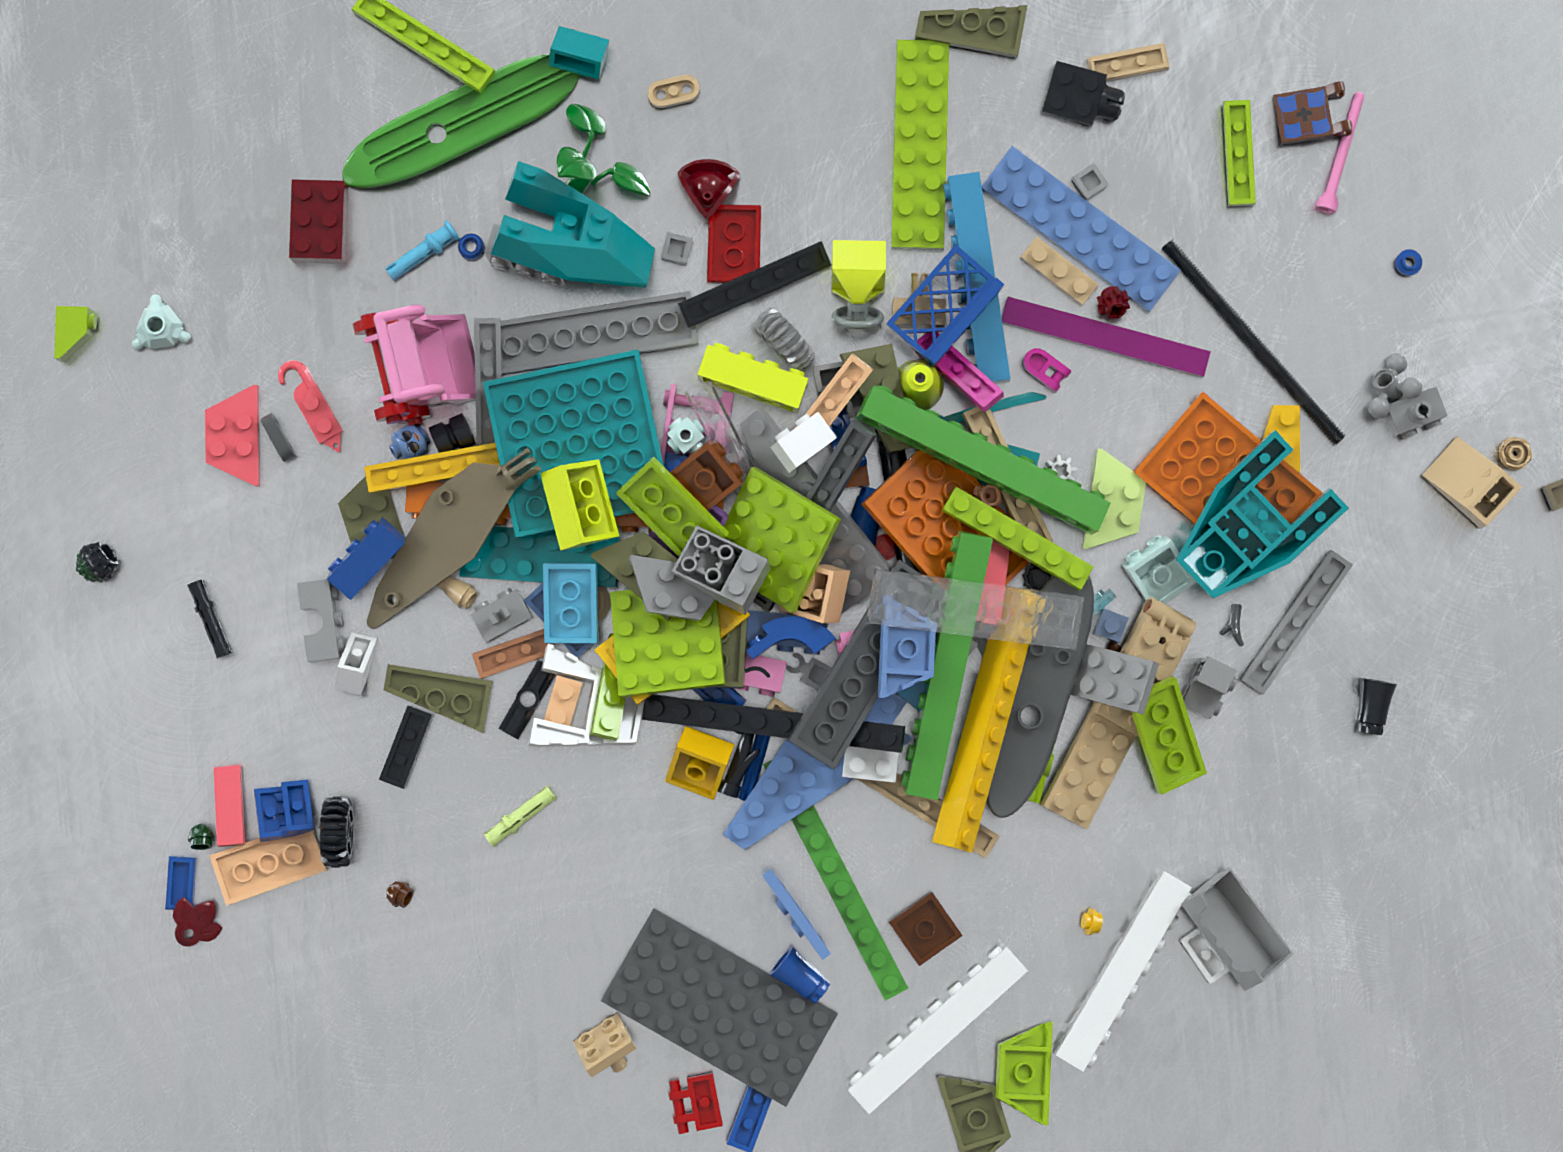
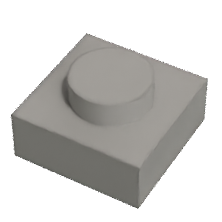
(1090, 181)
(676, 248)

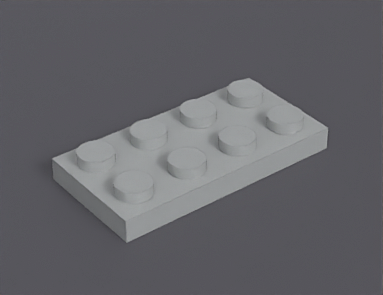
(1115, 679)

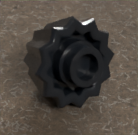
(1035, 577)

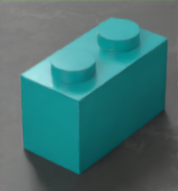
(578, 52)

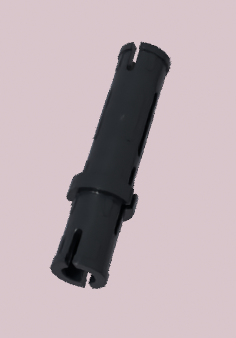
(208, 614)

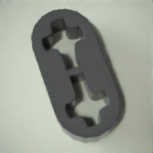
(278, 437)

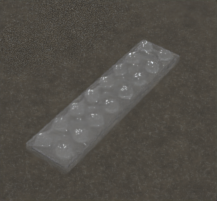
(975, 609)

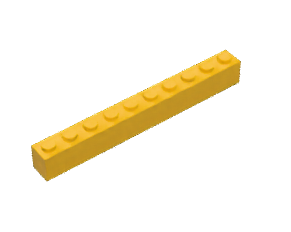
(980, 744)

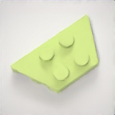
(1124, 492)

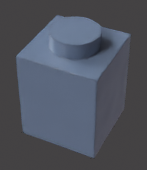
(1110, 626)

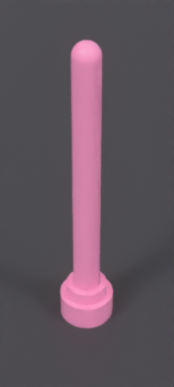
(1328, 201)

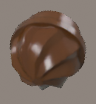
(399, 894)

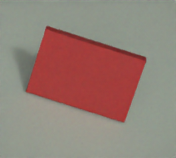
(733, 242)

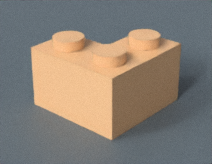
(824, 595)

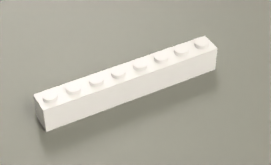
(1122, 971)
(936, 1029)

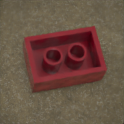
(318, 221)

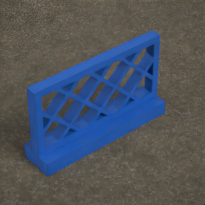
(965, 316)

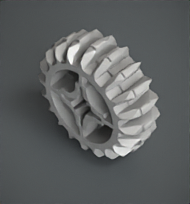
(784, 339)

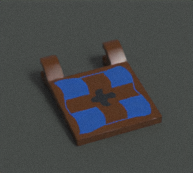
(1307, 115)

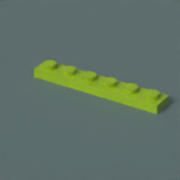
(425, 42)
(1017, 538)

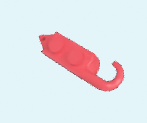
(314, 406)

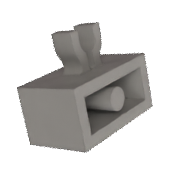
(501, 615)

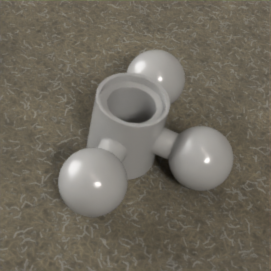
(1389, 386)

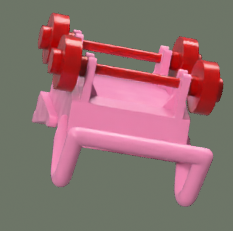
(431, 358)

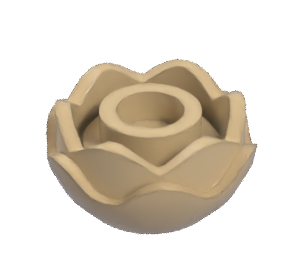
(1523, 451)

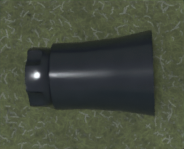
(1374, 705)

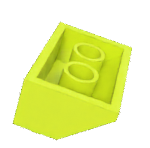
(579, 504)

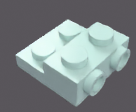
(1157, 571)

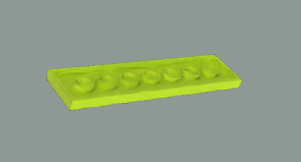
(920, 144)

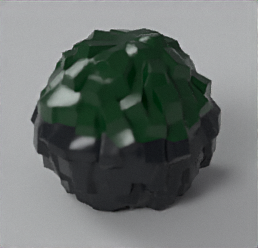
(96, 562)

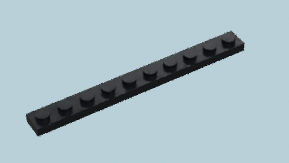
(759, 721)

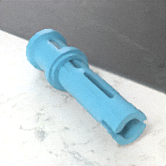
(432, 244)

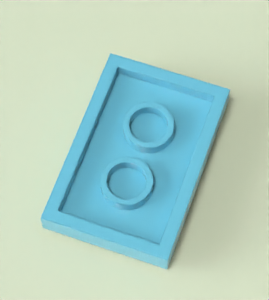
(570, 602)

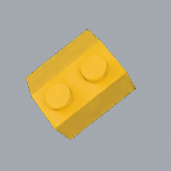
(699, 762)

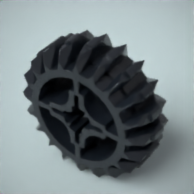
(336, 832)

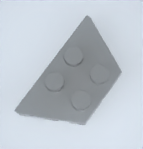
(666, 592)

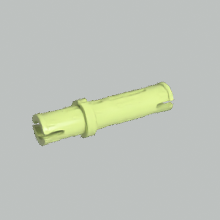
(518, 817)

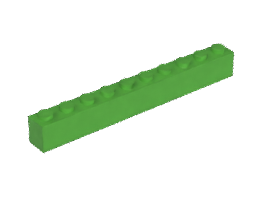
(983, 460)
(942, 691)

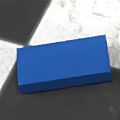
(180, 880)

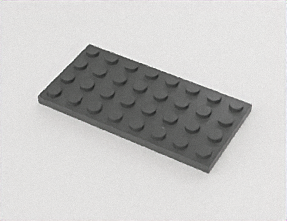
(719, 1007)

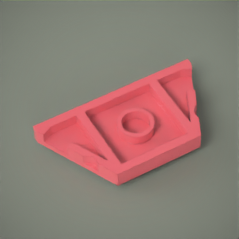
(234, 435)

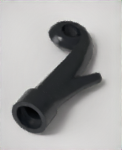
(740, 763)

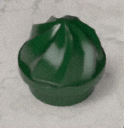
(201, 837)

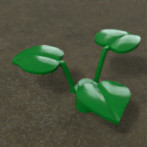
(580, 171)

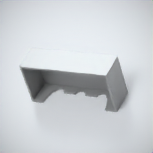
(1237, 929)

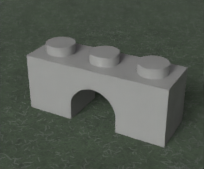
(325, 643)

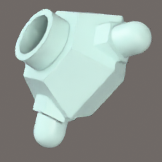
(159, 327)

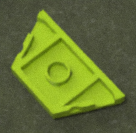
(1025, 1072)

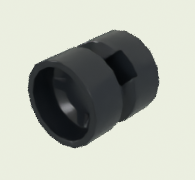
(452, 435)

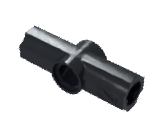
(519, 715)

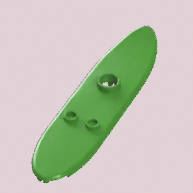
(471, 119)

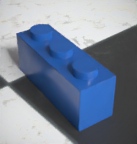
(365, 557)

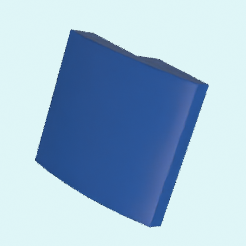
(283, 810)

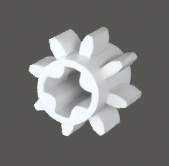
(1059, 463)

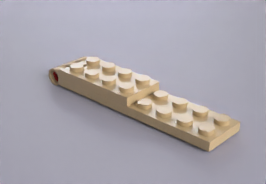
(1111, 730)

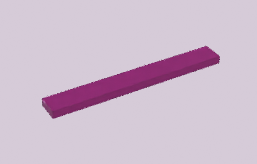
(1105, 337)

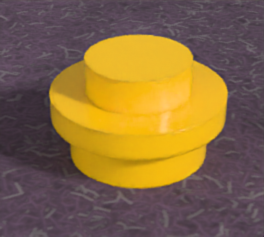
(1092, 922)

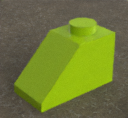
(72, 330)

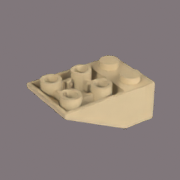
(1471, 482)

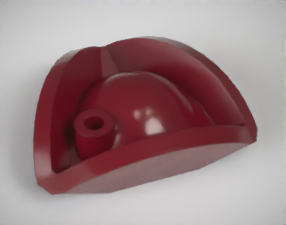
(708, 183)

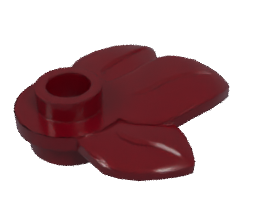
(197, 919)

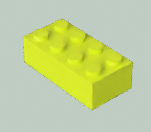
(752, 378)

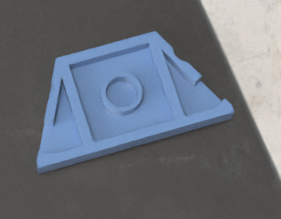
(904, 658)
(801, 923)

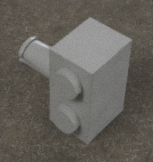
(1416, 412)

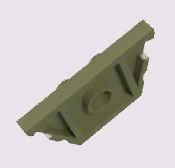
(361, 508)
(616, 559)
(974, 1114)

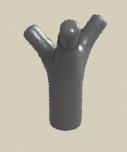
(1234, 623)

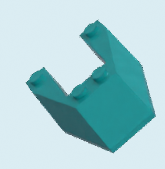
(584, 240)
(1243, 533)

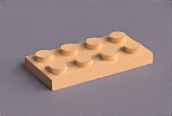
(266, 865)

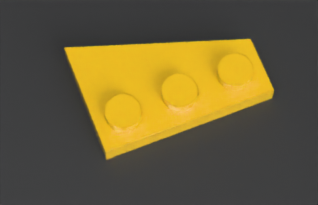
(1286, 422)

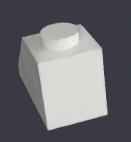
(355, 663)

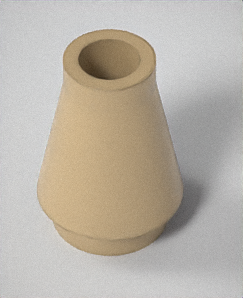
(459, 592)

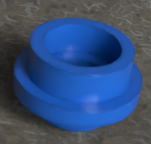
(471, 238)
(1401, 265)

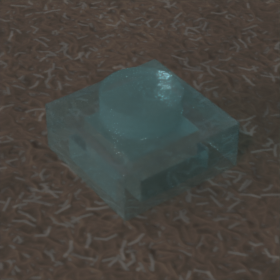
(1102, 599)

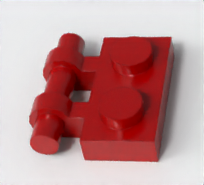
(704, 1103)

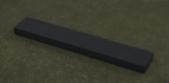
(754, 284)

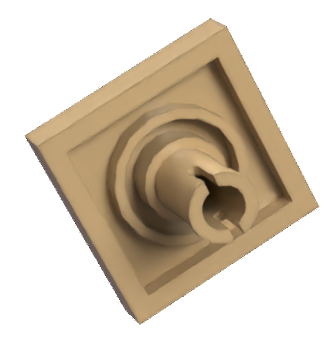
(605, 1046)

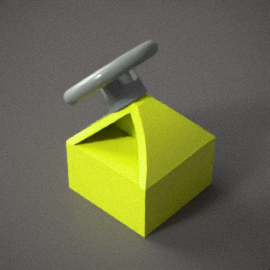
(858, 277)

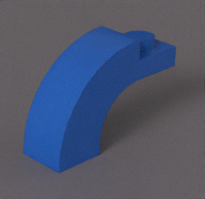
(791, 628)

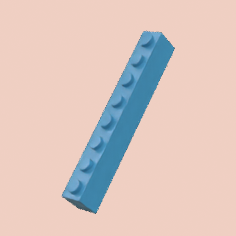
(973, 238)

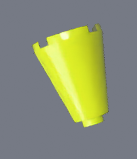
(925, 393)

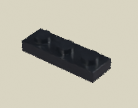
(405, 747)

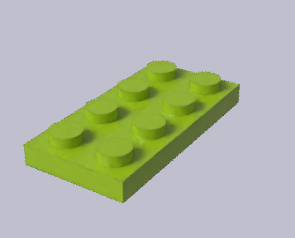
(667, 506)
(1169, 738)

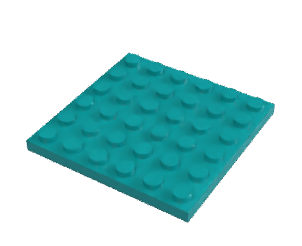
(573, 417)

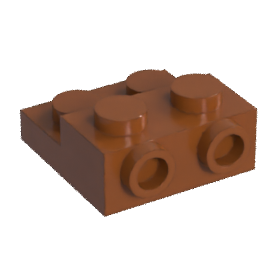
(708, 474)

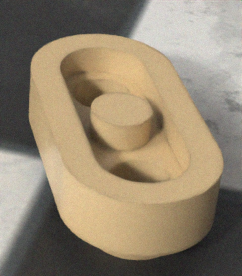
(673, 90)

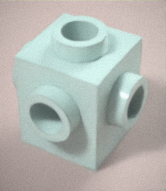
(689, 445)

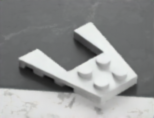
(554, 734)

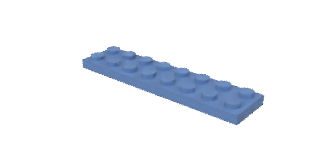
(1080, 229)

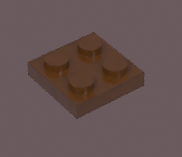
(925, 928)

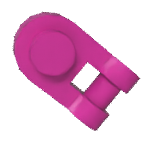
(1038, 361)

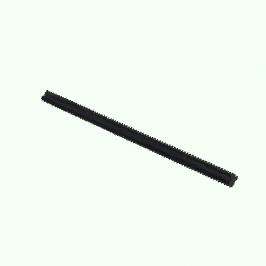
(1253, 341)

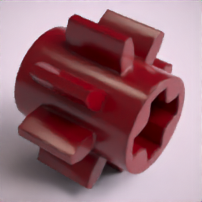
(1113, 302)

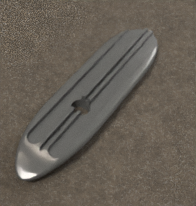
(1047, 685)

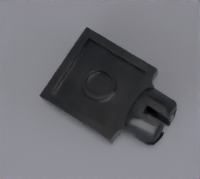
(1081, 95)

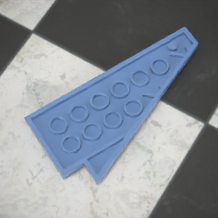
(796, 783)

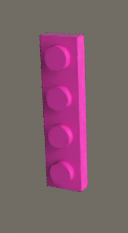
(965, 376)

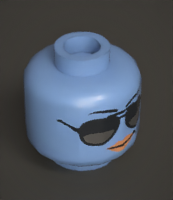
(409, 442)

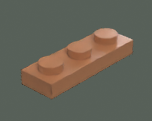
(510, 654)

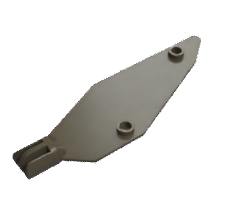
(449, 532)

